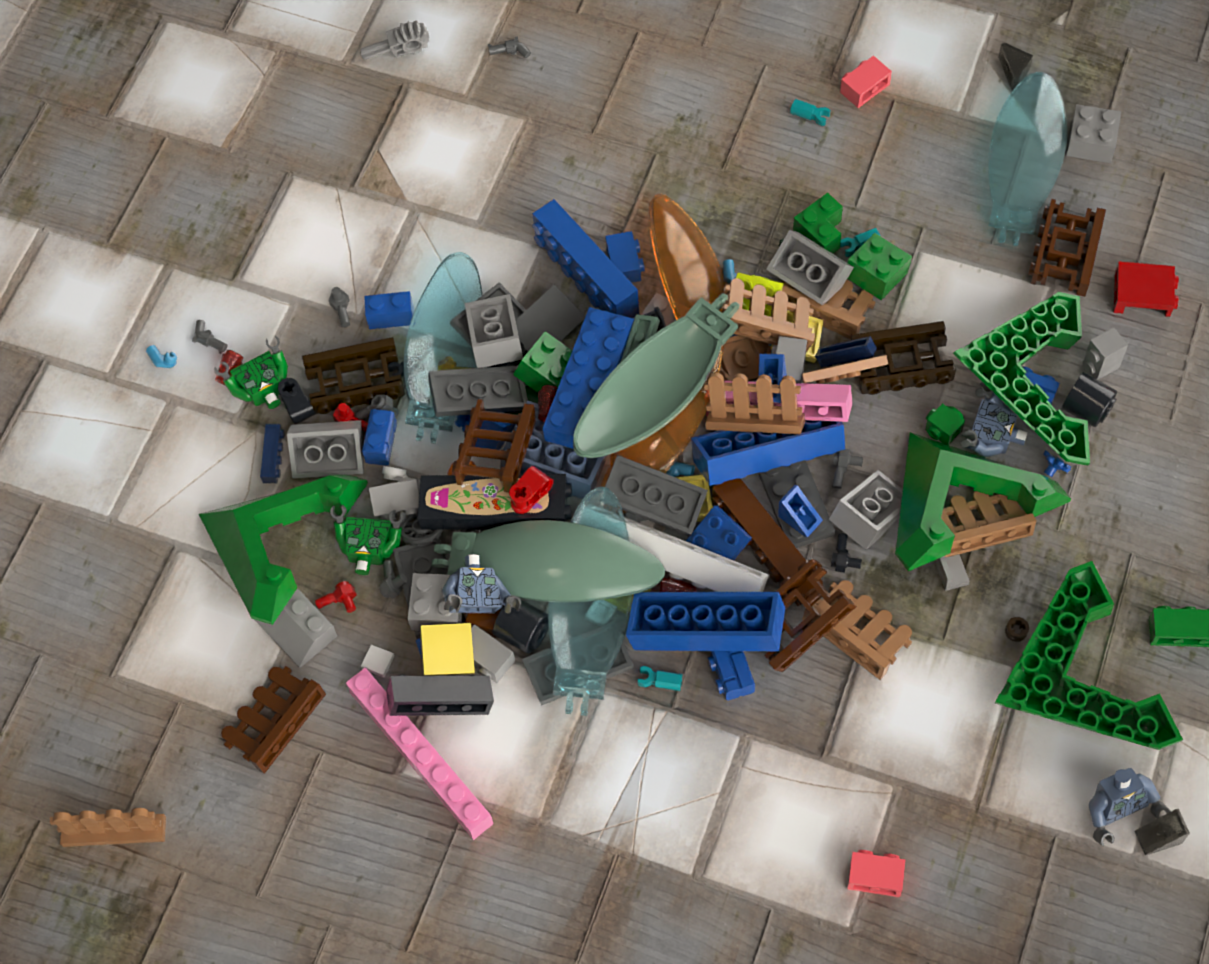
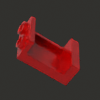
(1145, 287)

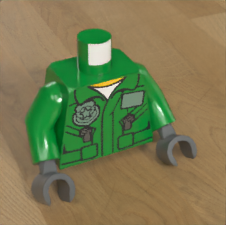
(257, 378)
(367, 539)

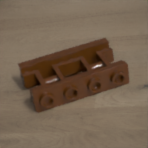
(1085, 250)
(813, 626)

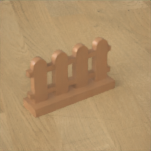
(832, 313)
(764, 328)
(754, 418)
(992, 528)
(860, 643)
(109, 828)

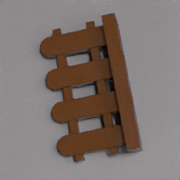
(286, 722)

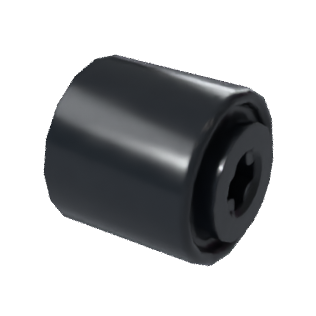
(1090, 400)
(522, 628)

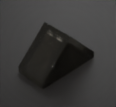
(1014, 63)
(1163, 833)

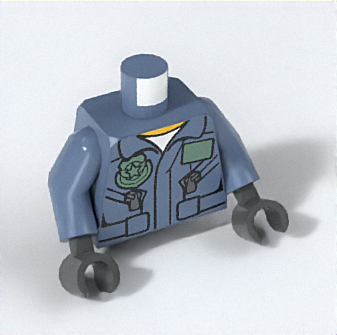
(992, 426)
(477, 590)
(1119, 797)

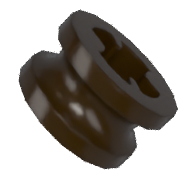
(1011, 633)

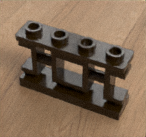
(907, 340)
(348, 360)

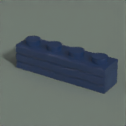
(845, 352)
(271, 453)

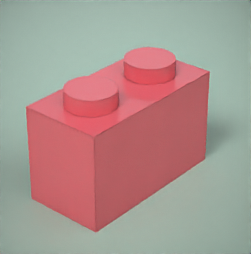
(865, 81)
(876, 873)

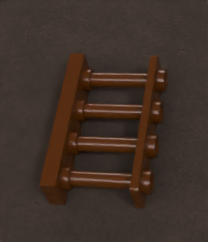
(513, 457)

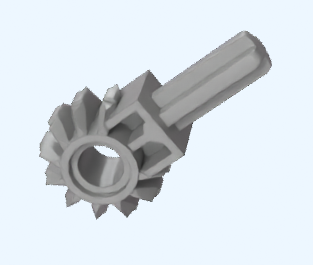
(401, 40)

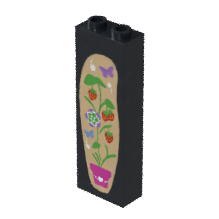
(483, 503)

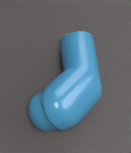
(728, 270)
(159, 360)
(681, 469)

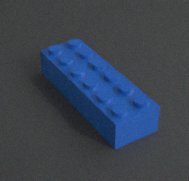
(584, 261)
(592, 360)
(737, 453)
(706, 621)

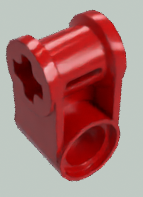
(529, 490)

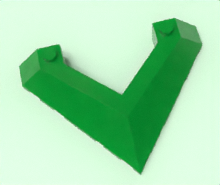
(999, 360)
(930, 471)
(237, 538)
(1041, 680)

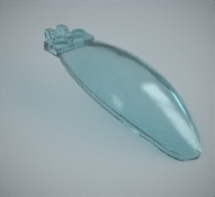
(1026, 154)
(433, 338)
(589, 633)

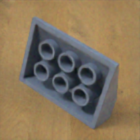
(558, 459)

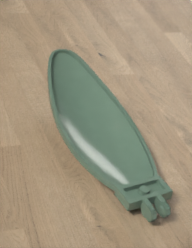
(655, 380)
(556, 561)

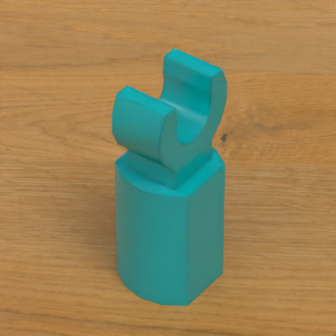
(810, 111)
(856, 242)
(661, 679)

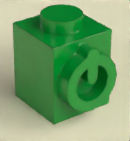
(944, 423)

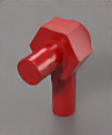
(344, 413)
(343, 594)

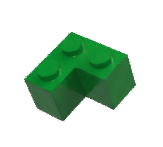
(819, 223)

